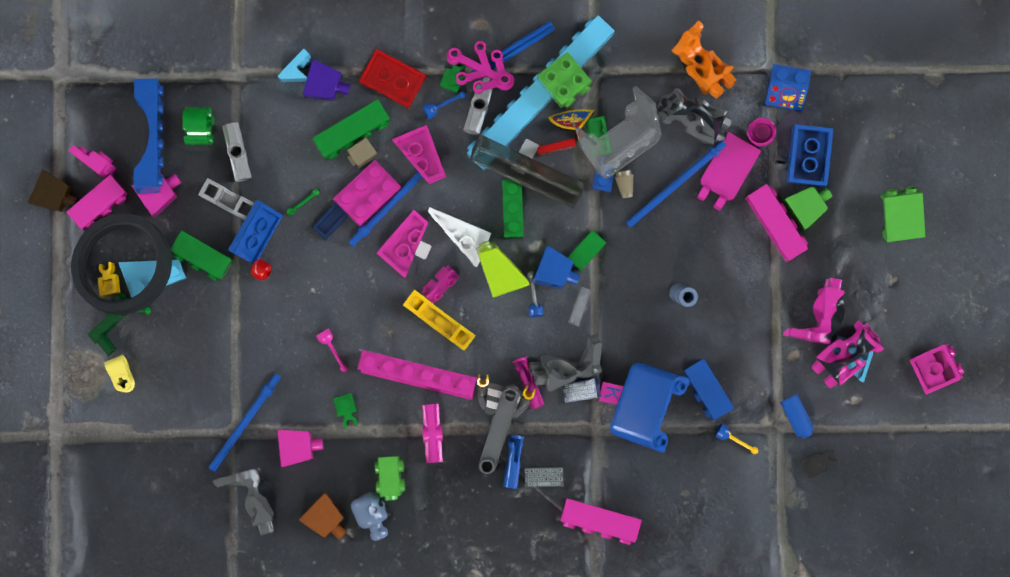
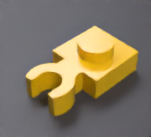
(109, 283)

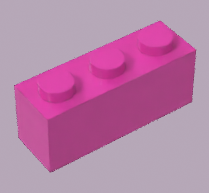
(98, 203)

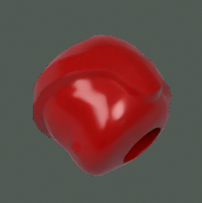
(260, 269)

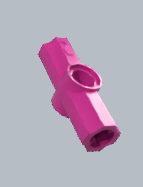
(432, 433)

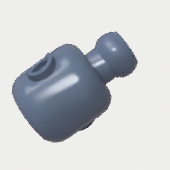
(370, 514)

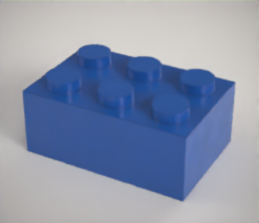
(809, 155)

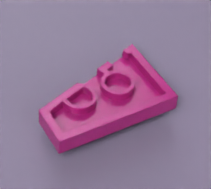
(422, 153)
(403, 243)

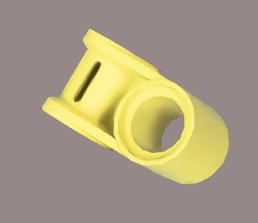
(118, 371)

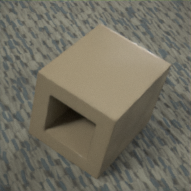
(361, 153)

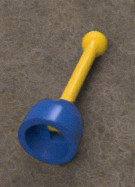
(723, 433)

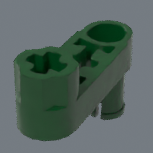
(99, 332)

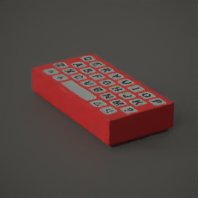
(556, 147)

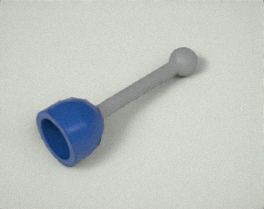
(535, 308)

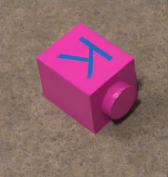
(610, 393)

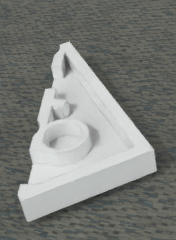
(462, 233)

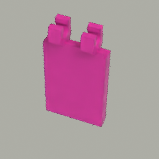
(728, 170)

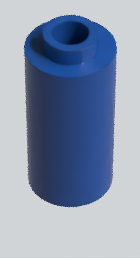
(797, 416)

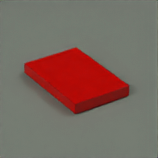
(392, 78)

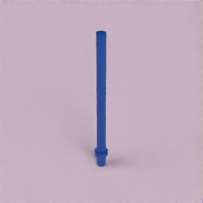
(714, 151)

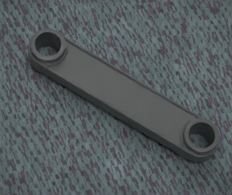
(499, 429)

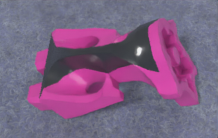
(828, 313)
(865, 341)

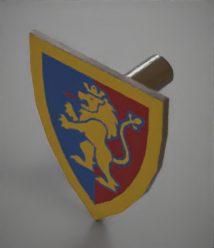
(571, 120)

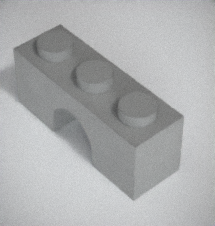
(225, 199)

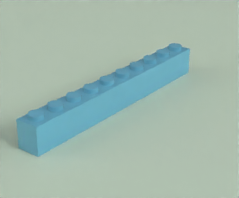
(535, 97)

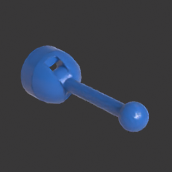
(431, 109)

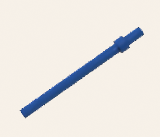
(364, 230)
(266, 391)

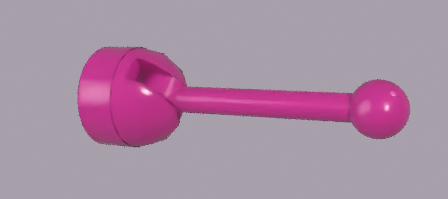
(326, 338)

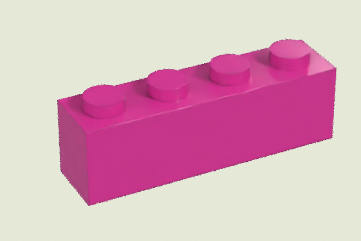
(776, 222)
(600, 520)

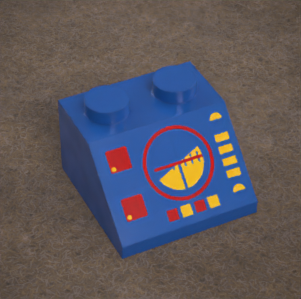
(787, 87)

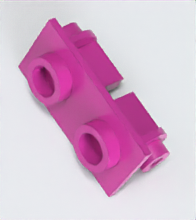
(434, 291)

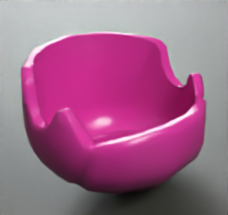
(761, 132)

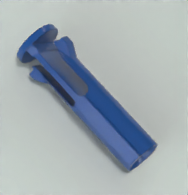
(513, 461)

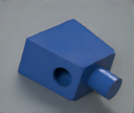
(554, 270)

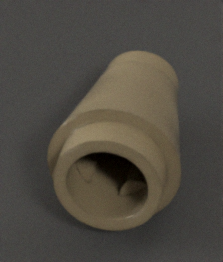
(625, 183)

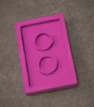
(367, 193)

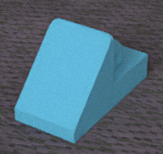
(291, 72)

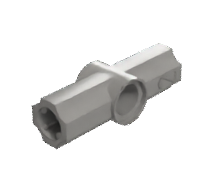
(476, 116)
(234, 140)

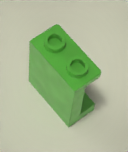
(903, 214)

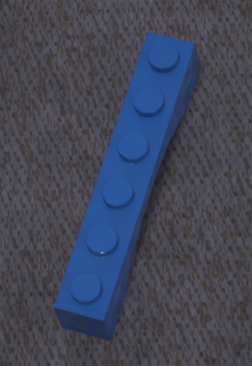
(147, 173)

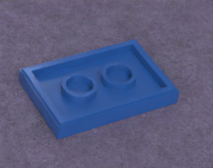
(255, 232)

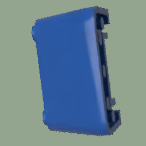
(645, 405)

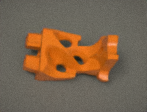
(704, 73)

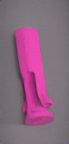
(522, 368)

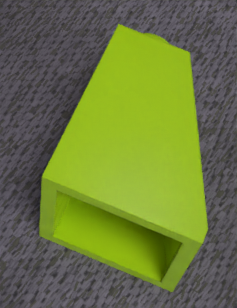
(499, 270)

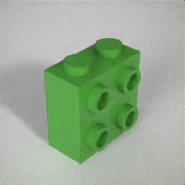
(564, 80)
(390, 482)

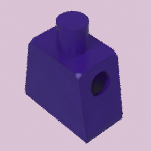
(324, 83)

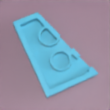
(139, 274)

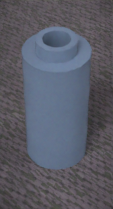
(683, 294)

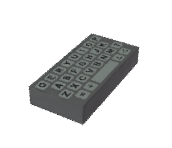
(544, 477)

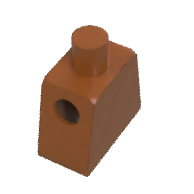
(324, 518)

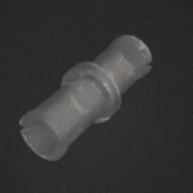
(579, 306)

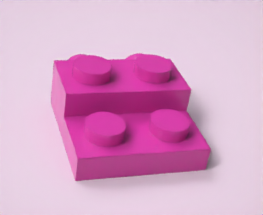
(97, 161)
(937, 368)

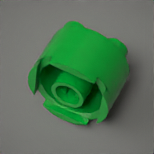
(197, 125)

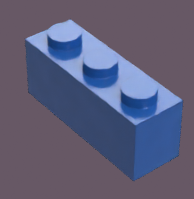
(707, 390)

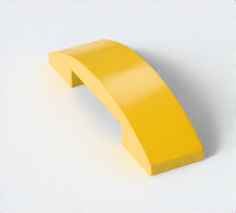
(439, 320)

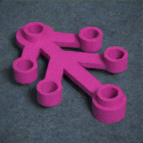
(482, 70)

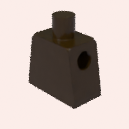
(51, 193)

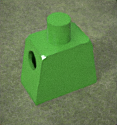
(807, 206)

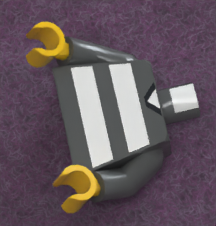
(490, 395)

